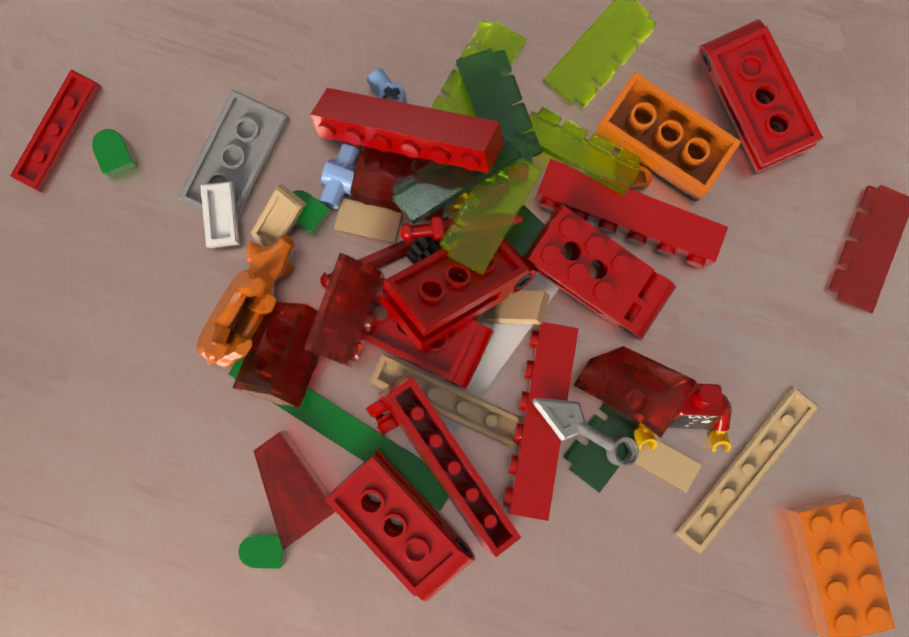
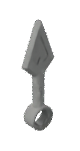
(568, 421)

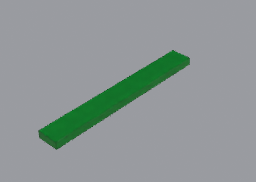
(361, 440)

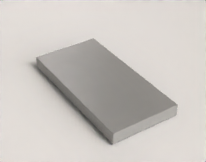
(236, 150)

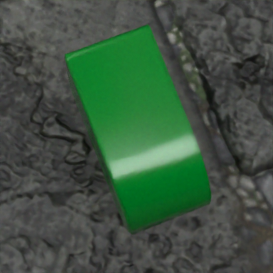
(113, 153)
(313, 214)
(262, 551)

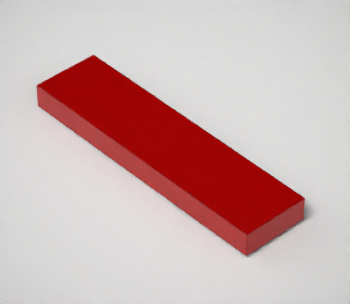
(55, 130)

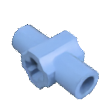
(384, 87)
(338, 176)

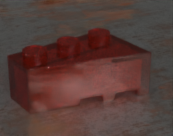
(292, 488)

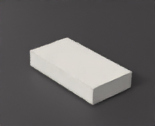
(220, 214)

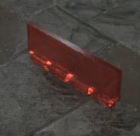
(872, 256)

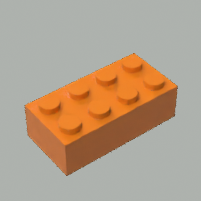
(667, 136)
(840, 567)

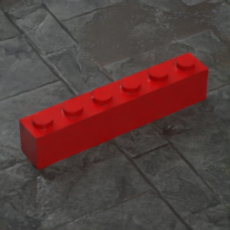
(408, 129)
(634, 215)
(539, 445)
(449, 465)

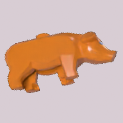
(244, 303)

